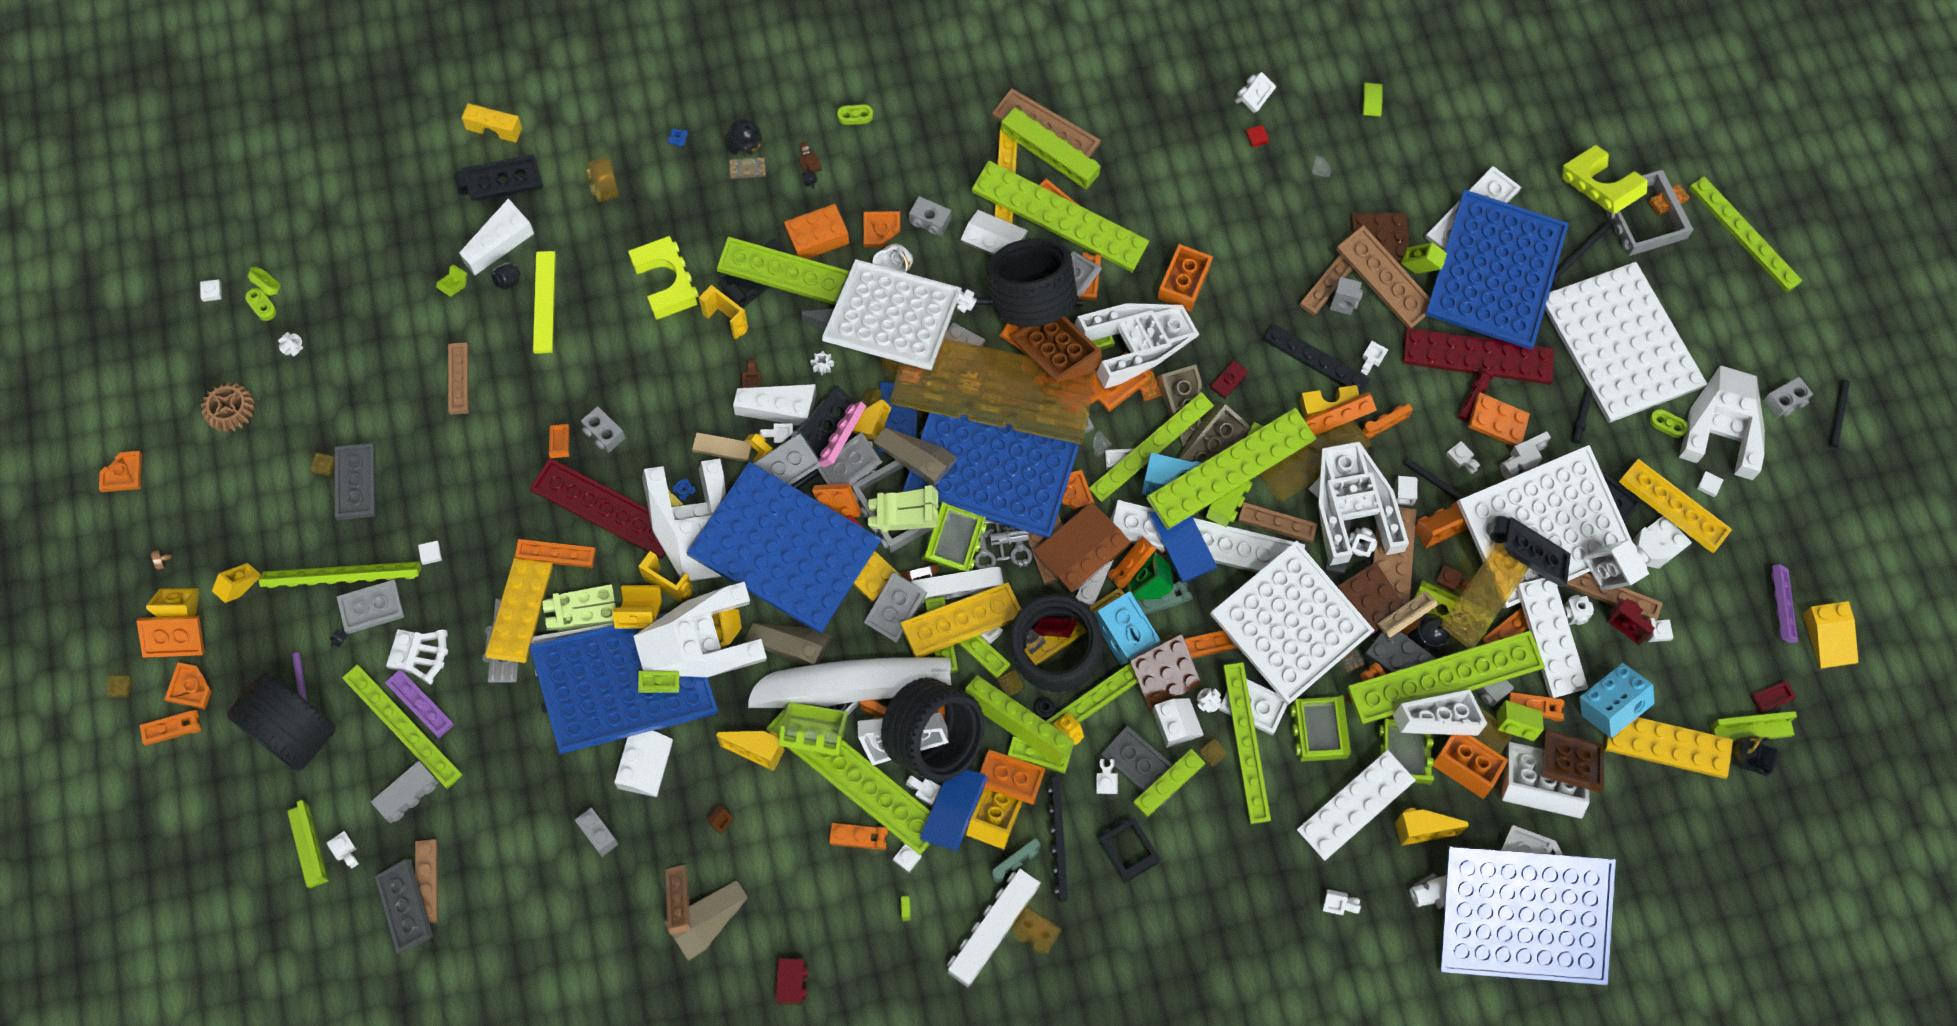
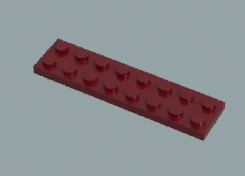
(1472, 353)
(597, 505)

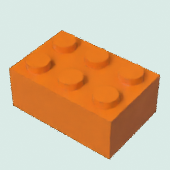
(817, 232)
(1185, 277)

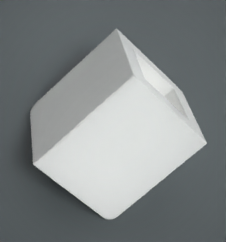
(1406, 490)

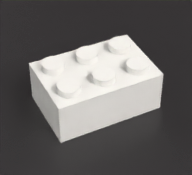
(1616, 565)

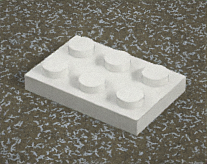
(1265, 705)

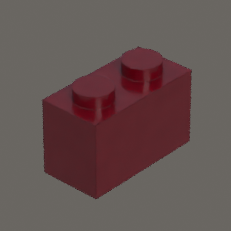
(791, 981)

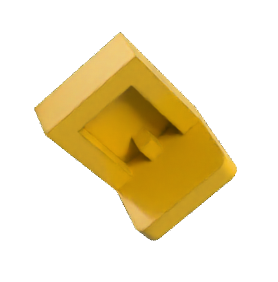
(758, 443)
(1070, 727)

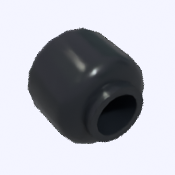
(506, 275)

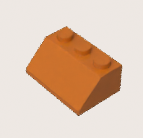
(1440, 525)
(1470, 763)

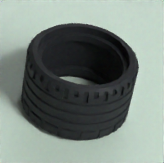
(1032, 282)
(1059, 605)
(910, 713)
(281, 721)

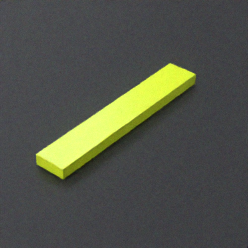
(544, 302)

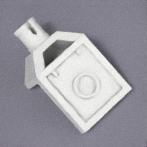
(1660, 542)
(1526, 841)

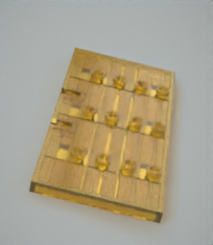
(997, 391)

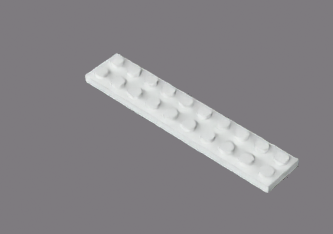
(1227, 545)

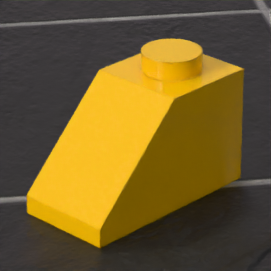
(873, 420)
(235, 582)

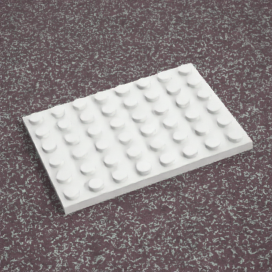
(1623, 342)
(1558, 500)

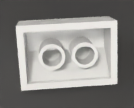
(990, 233)
(643, 763)

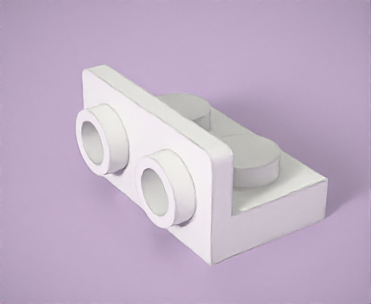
(1255, 92)

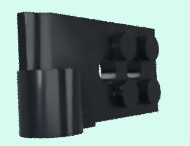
(483, 183)
(742, 290)
(813, 429)
(1531, 549)

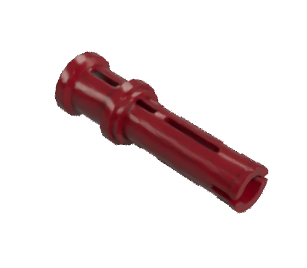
(1477, 386)

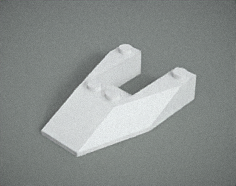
(1149, 332)
(1732, 410)
(1351, 490)
(680, 525)
(688, 639)

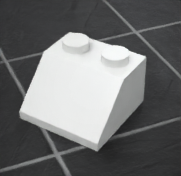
(1177, 721)

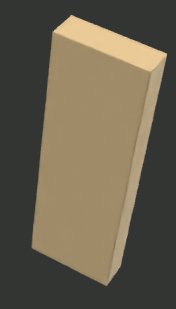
(722, 447)
(1407, 614)

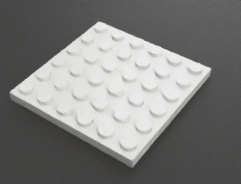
(892, 314)
(1292, 622)

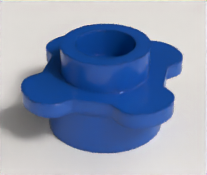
(678, 141)
(684, 483)

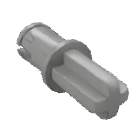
(1008, 537)

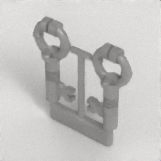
(983, 552)

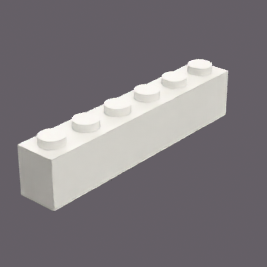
(993, 928)

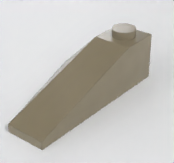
(1177, 391)
(1215, 433)
(921, 457)
(792, 643)
(709, 918)

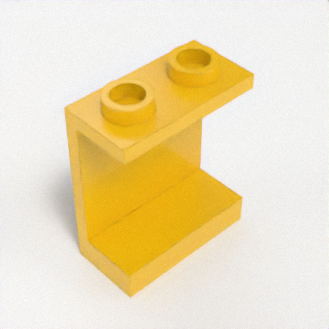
(713, 299)
(650, 567)
(639, 606)

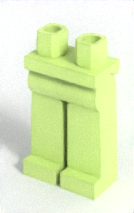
(905, 510)
(580, 609)

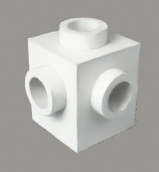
(1365, 547)
(1578, 610)

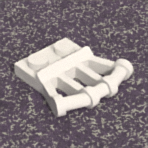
(407, 648)

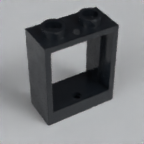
(1137, 869)

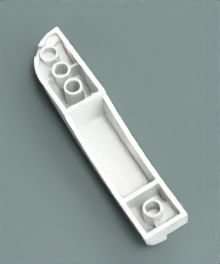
(845, 681)

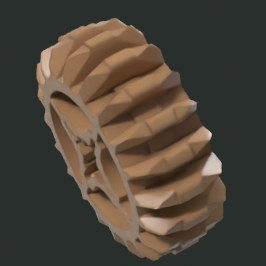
(225, 417)

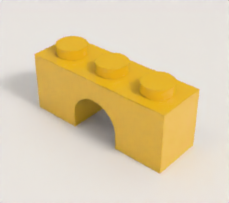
(504, 124)
(1314, 403)

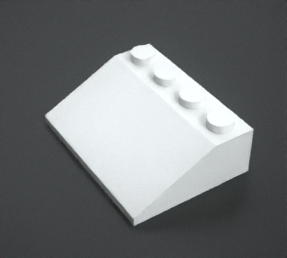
(1527, 787)

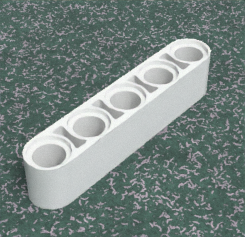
(961, 583)

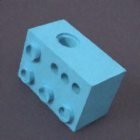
(1164, 470)
(1126, 628)
(1617, 700)

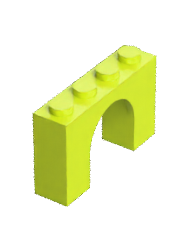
(1608, 195)
(664, 254)

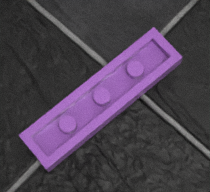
(1785, 604)
(419, 703)

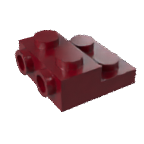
(1627, 620)

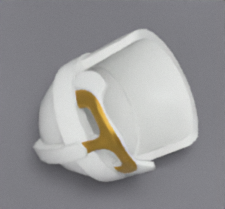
(894, 257)

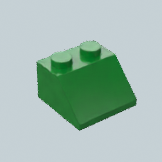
(1152, 579)

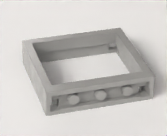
(1675, 213)
(887, 541)

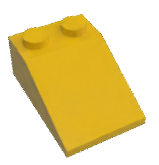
(1832, 634)
(753, 745)
(994, 818)
(1425, 826)

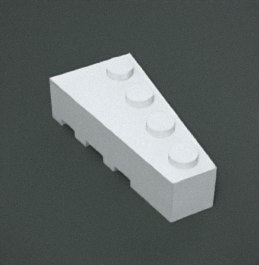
(496, 238)
(776, 403)
(1442, 714)
(870, 737)

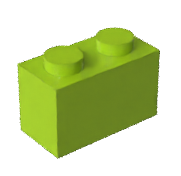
(1424, 258)
(1520, 720)

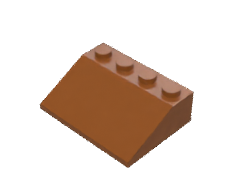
(1059, 349)
(1082, 548)

